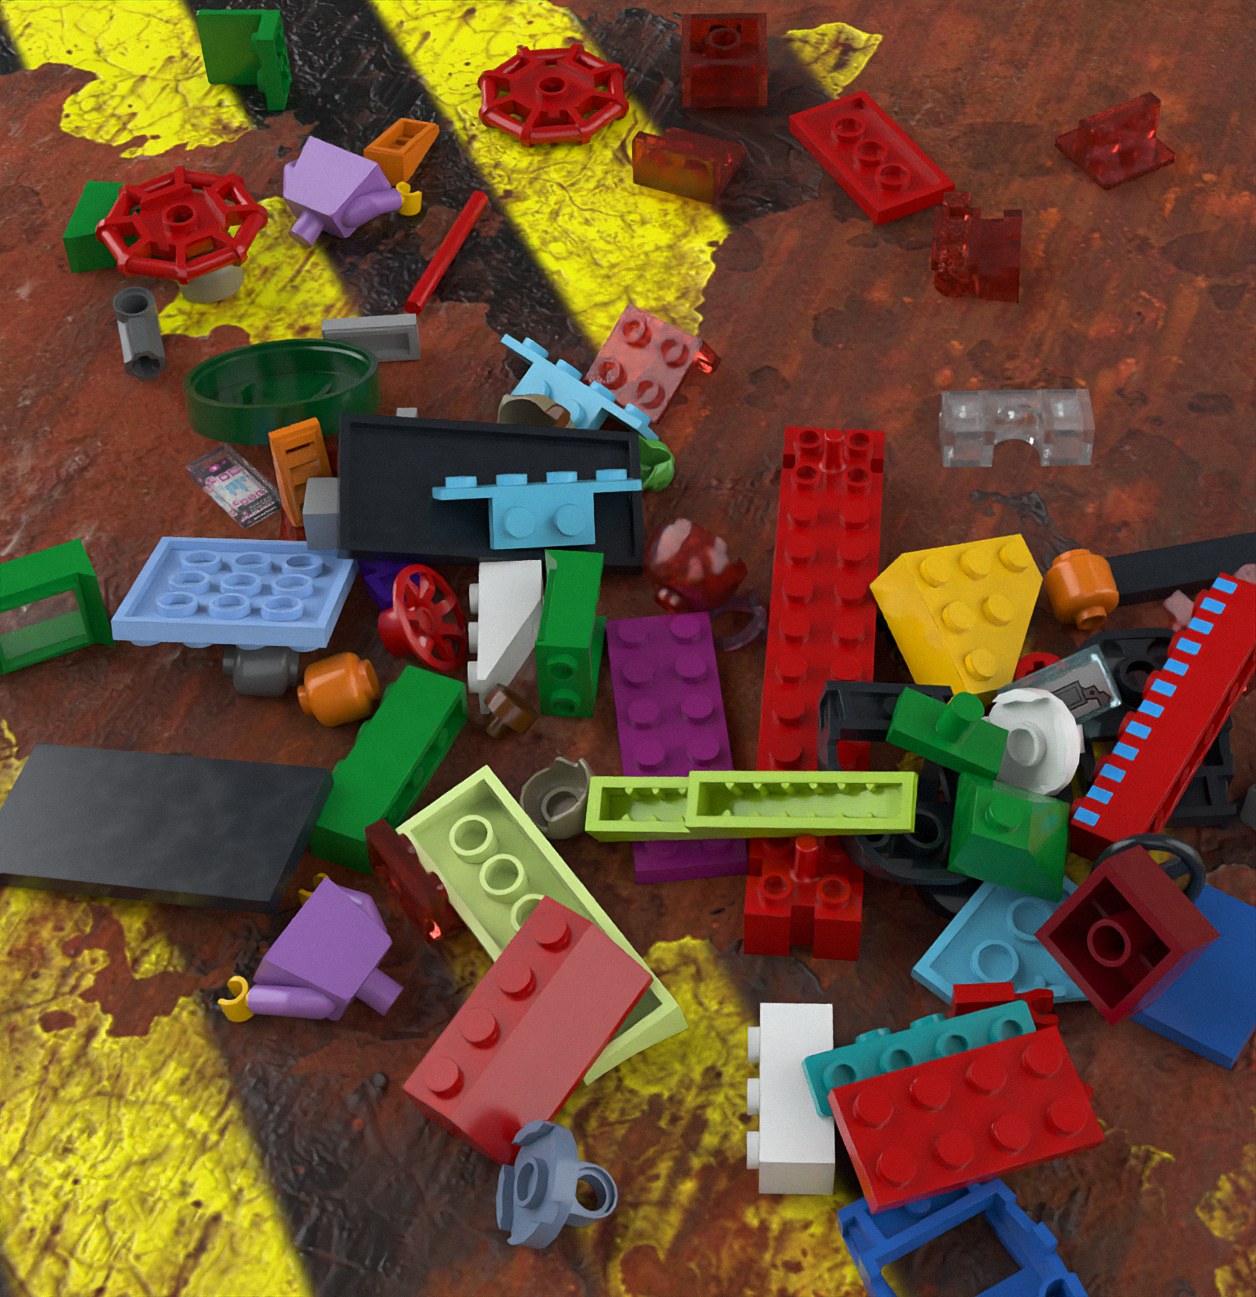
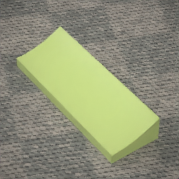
(497, 875)

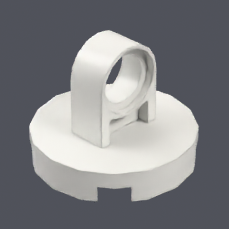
(1041, 740)

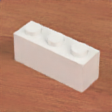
(792, 1141)

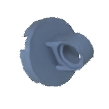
(540, 1188)

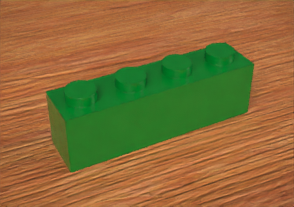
(389, 764)

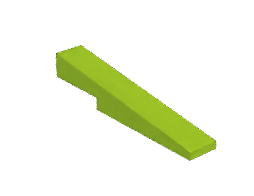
(750, 805)

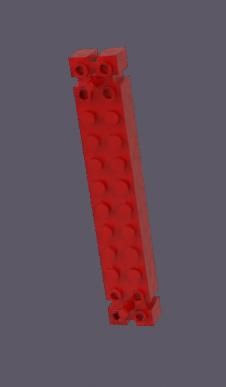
(817, 631)

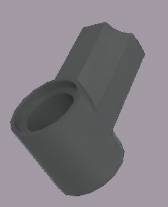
(139, 332)

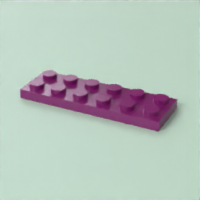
(671, 725)

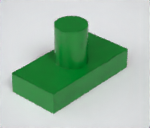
(948, 733)

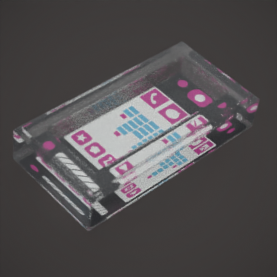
(235, 485)

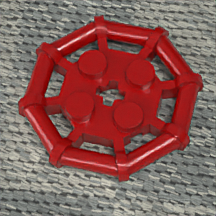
(552, 95)
(203, 225)

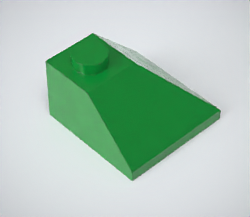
(1009, 836)

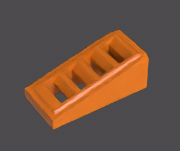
(402, 148)
(290, 437)

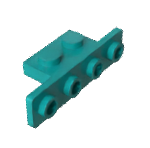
(927, 1040)

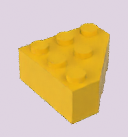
(961, 612)

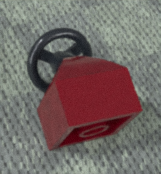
(1130, 925)

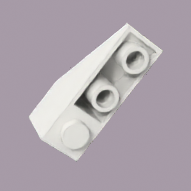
(508, 622)

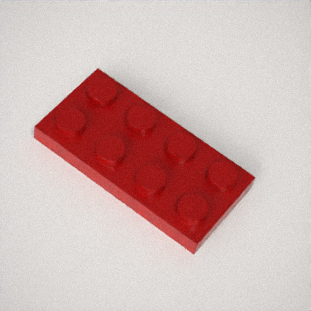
(871, 157)
(964, 1119)

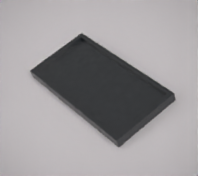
(395, 461)
(159, 826)

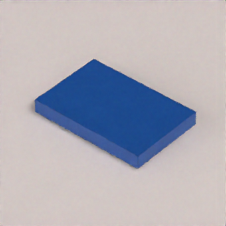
(1215, 998)

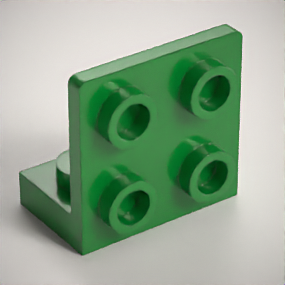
(246, 50)

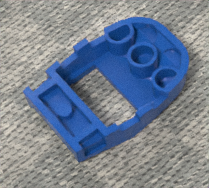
(888, 1235)

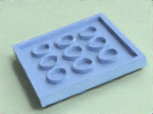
(236, 594)

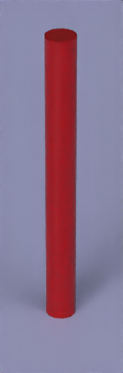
(446, 253)

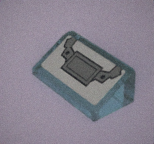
(1079, 681)

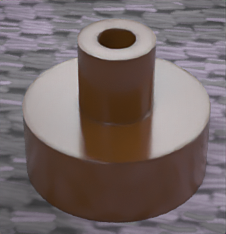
(508, 711)

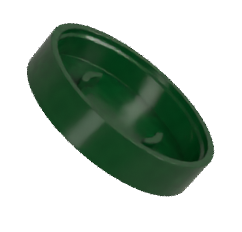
(279, 384)

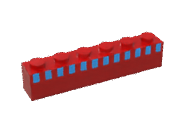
(1175, 723)

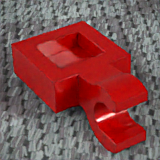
(981, 996)

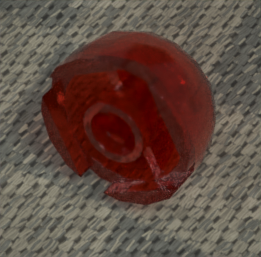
(689, 568)

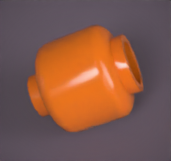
(1081, 589)
(339, 689)

